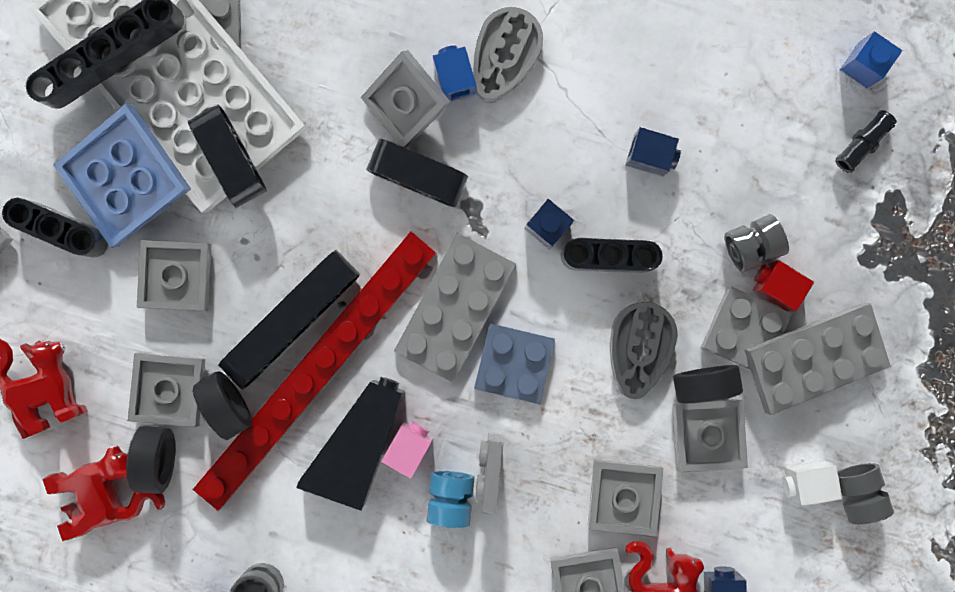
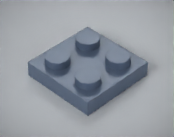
(514, 363)

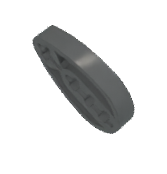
(660, 347)

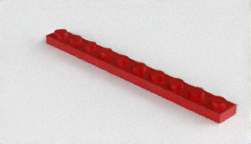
(314, 371)

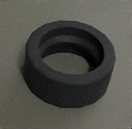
(708, 384)
(222, 405)
(151, 459)

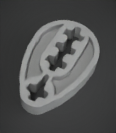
(491, 41)

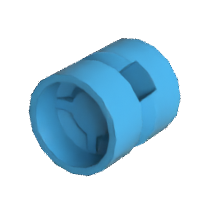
(450, 503)

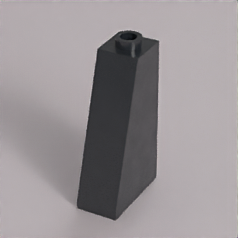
(354, 451)

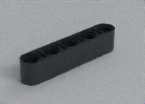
(89, 53)
(289, 319)

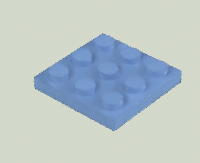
(121, 176)

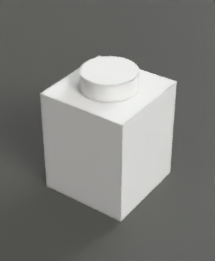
(812, 483)

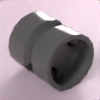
(761, 241)
(865, 499)
(259, 578)

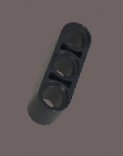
(227, 156)
(417, 172)
(40, 225)
(626, 250)

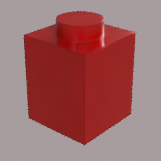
(782, 285)

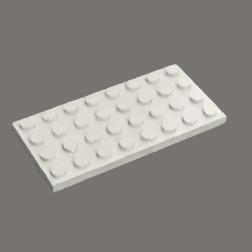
(178, 84)

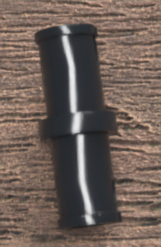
(866, 141)

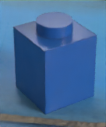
(871, 60)
(454, 72)

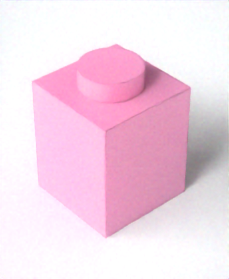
(408, 448)

